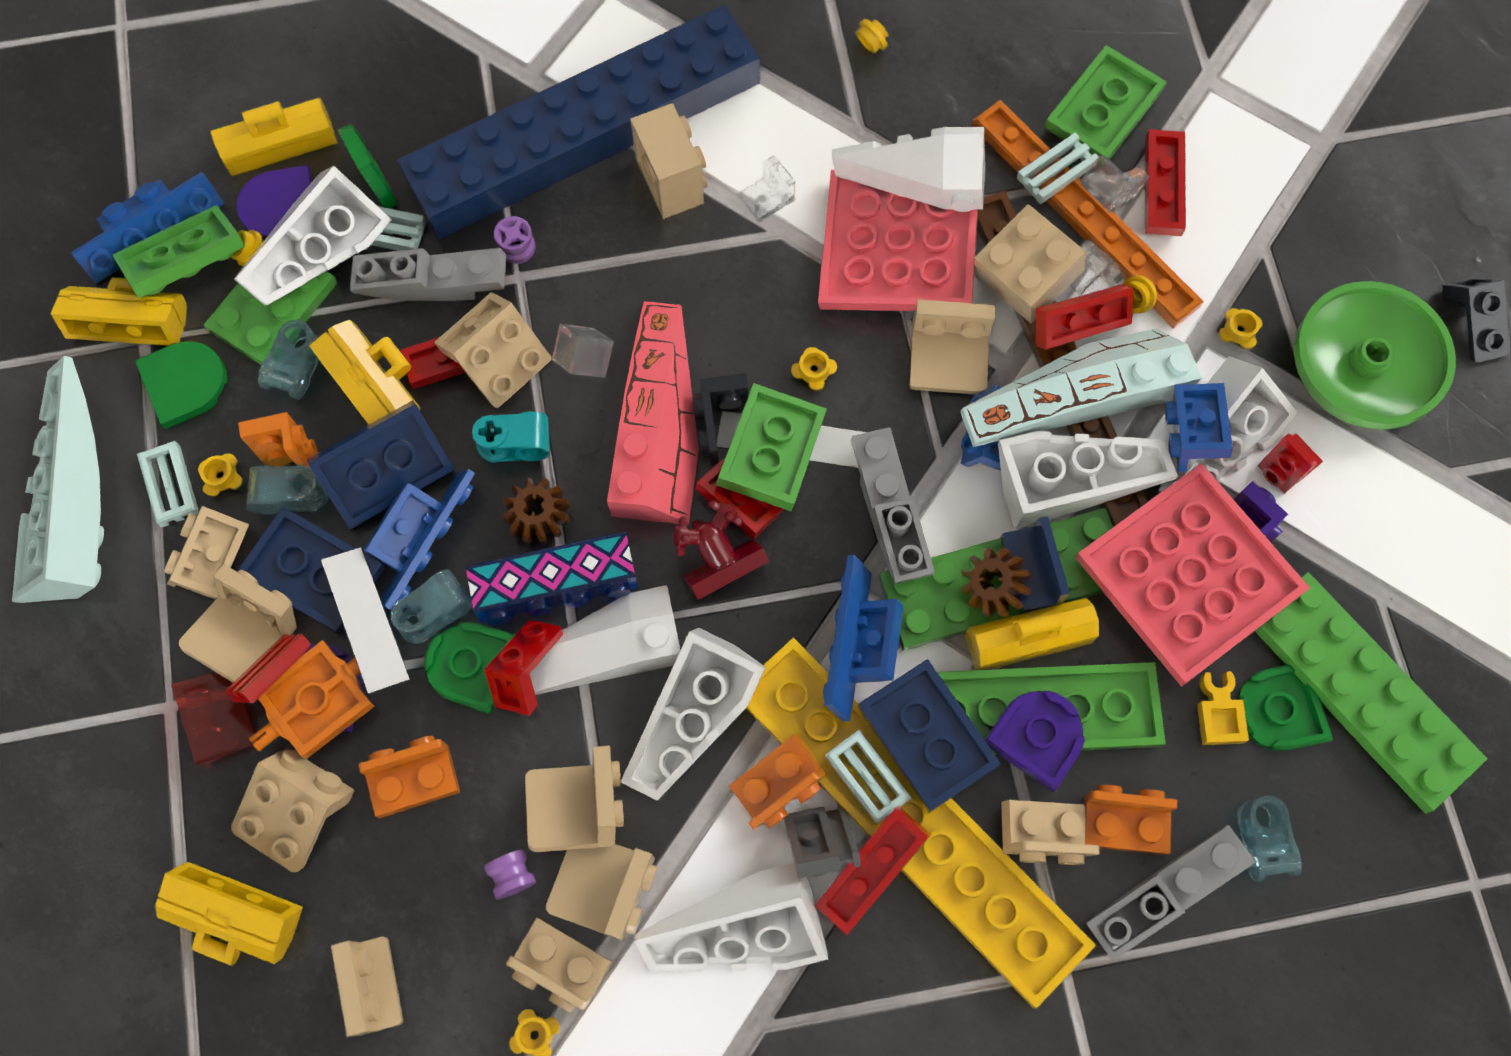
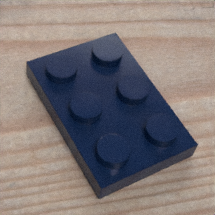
(374, 463)
(290, 562)
(928, 735)

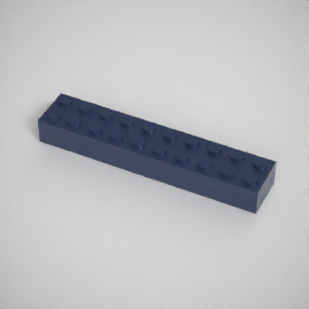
(577, 121)

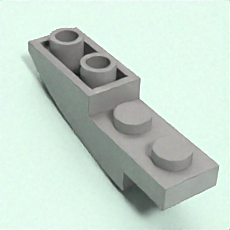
(427, 277)
(891, 507)
(1170, 892)

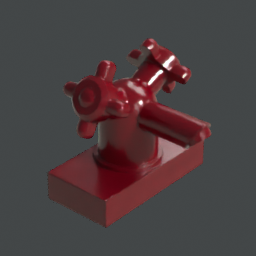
(721, 561)

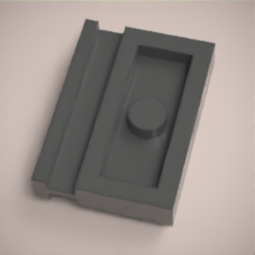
(821, 841)

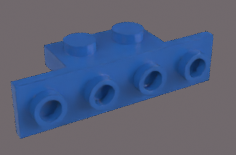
(141, 216)
(410, 530)
(863, 640)

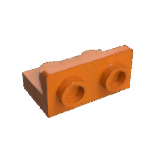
(277, 440)
(410, 776)
(777, 781)
(1129, 821)

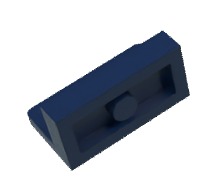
(1042, 559)

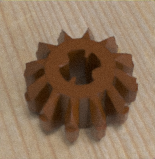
(536, 496)
(1010, 575)

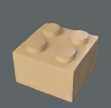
(669, 160)
(1029, 263)

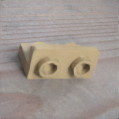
(210, 544)
(1045, 830)
(558, 965)
(367, 986)

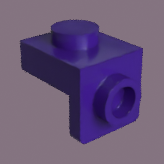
(1262, 509)

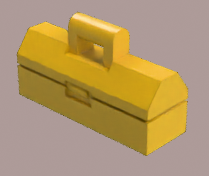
(273, 135)
(119, 315)
(359, 374)
(1032, 634)
(228, 910)

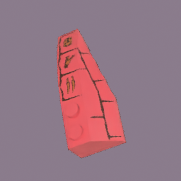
(657, 424)

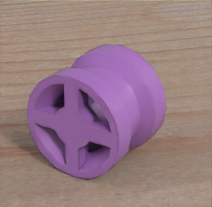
(512, 230)
(510, 874)

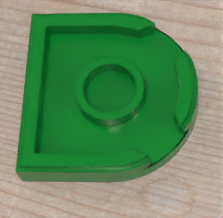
(367, 166)
(182, 381)
(458, 661)
(1283, 711)

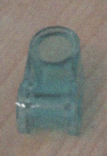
(287, 366)
(285, 487)
(433, 604)
(1269, 842)

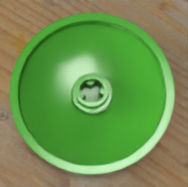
(1374, 355)

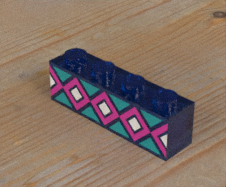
(551, 578)

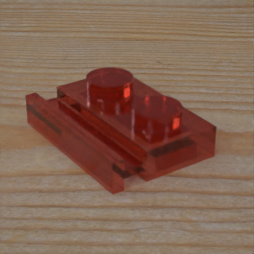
(210, 718)

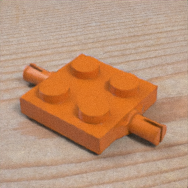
(312, 701)

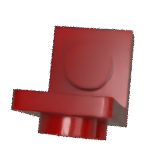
(1289, 462)
(511, 669)

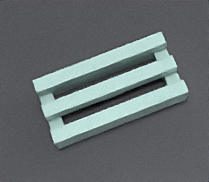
(1079, 151)
(401, 224)
(177, 511)
(844, 747)

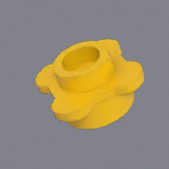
(1248, 321)
(817, 358)
(212, 466)
(527, 1024)

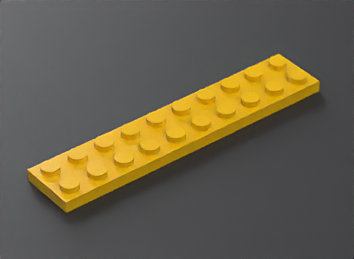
(957, 865)

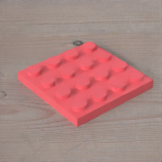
(893, 251)
(1191, 573)

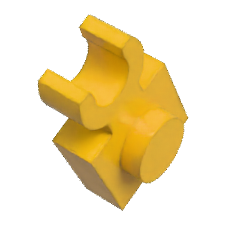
(1220, 717)

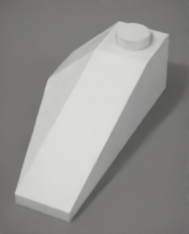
(932, 170)
(313, 236)
(1255, 412)
(1072, 473)
(613, 642)
(699, 701)
(750, 922)

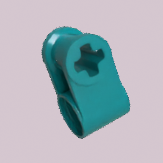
(516, 437)

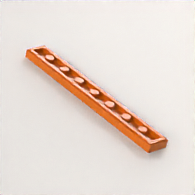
(1088, 217)

